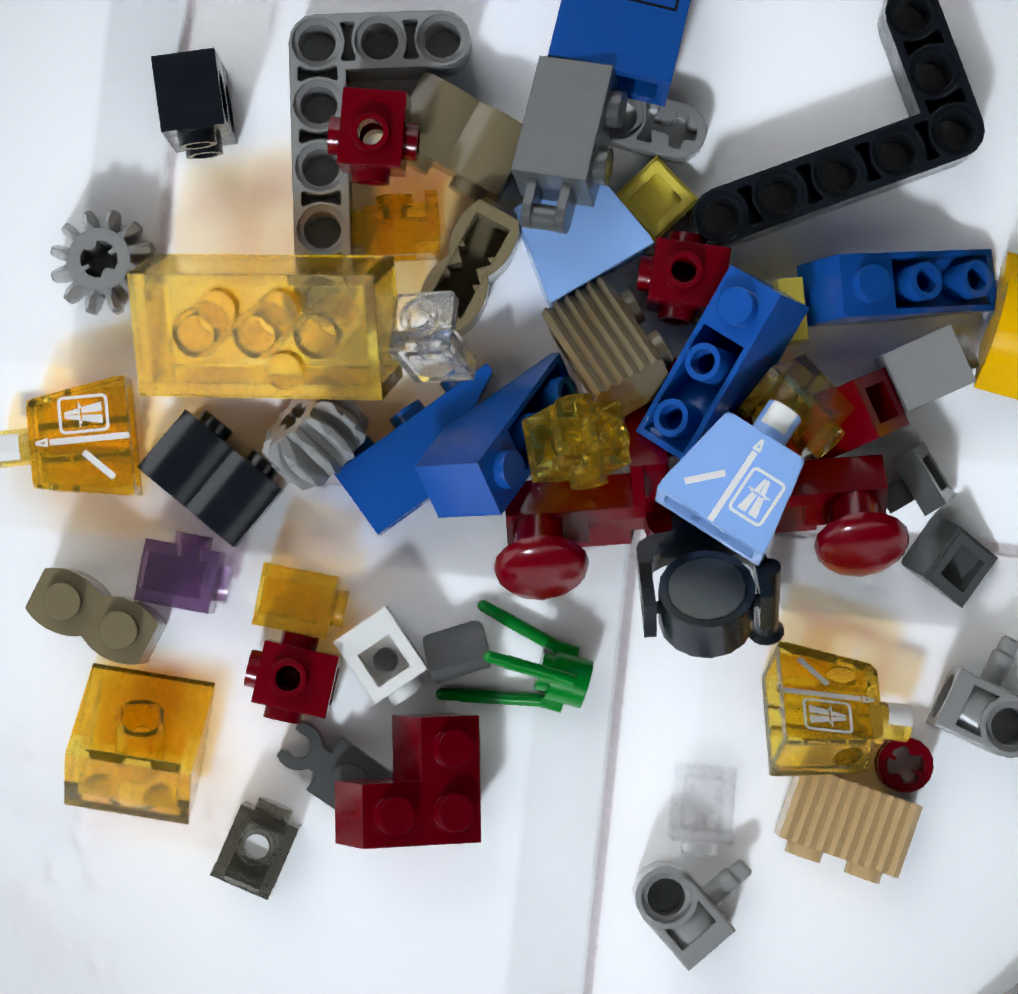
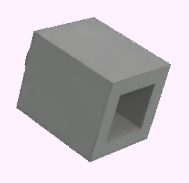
(930, 367)

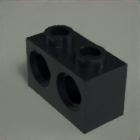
(194, 102)

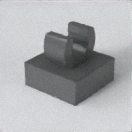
(919, 481)

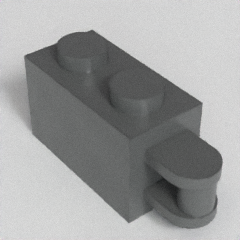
(566, 140)

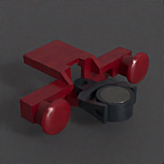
(706, 592)

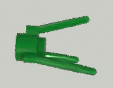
(560, 677)

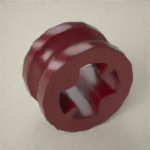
(894, 780)

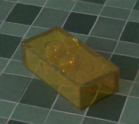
(264, 326)

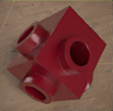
(369, 113)
(686, 256)
(317, 678)

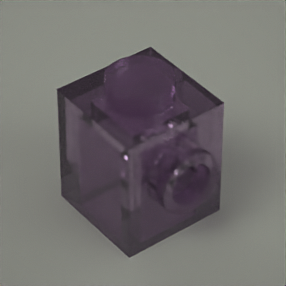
(184, 574)

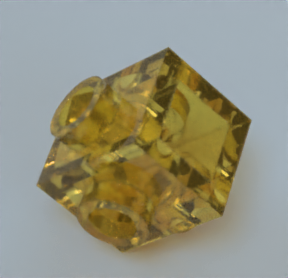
(576, 441)

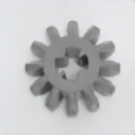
(93, 244)
(314, 440)

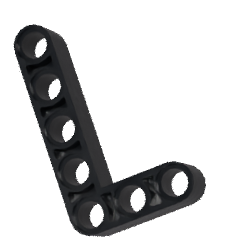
(860, 153)

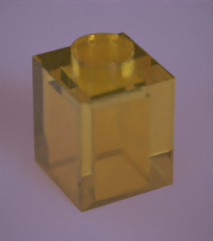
(300, 601)

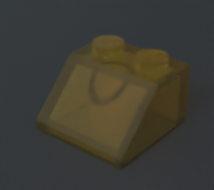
(138, 743)

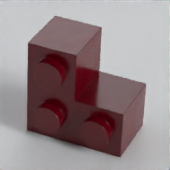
(431, 790)

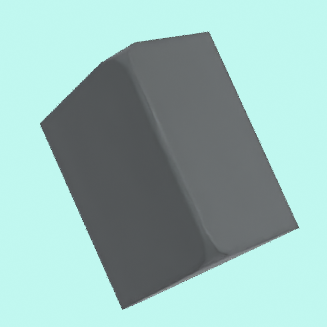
(949, 560)
(456, 651)

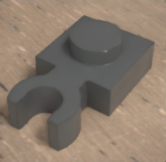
(342, 763)

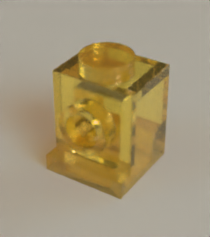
(399, 227)
(811, 396)

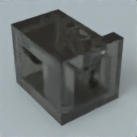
(253, 873)

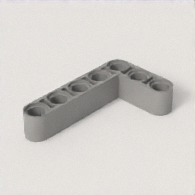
(328, 78)

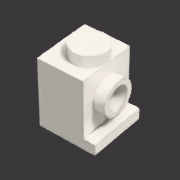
(360, 647)

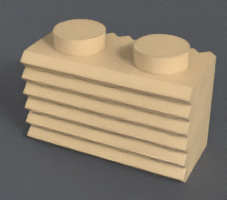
(848, 822)

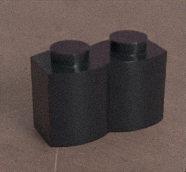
(212, 476)

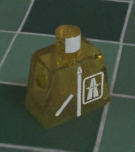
(80, 440)
(825, 713)

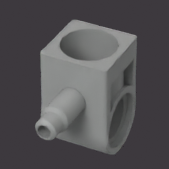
(970, 701)
(696, 922)

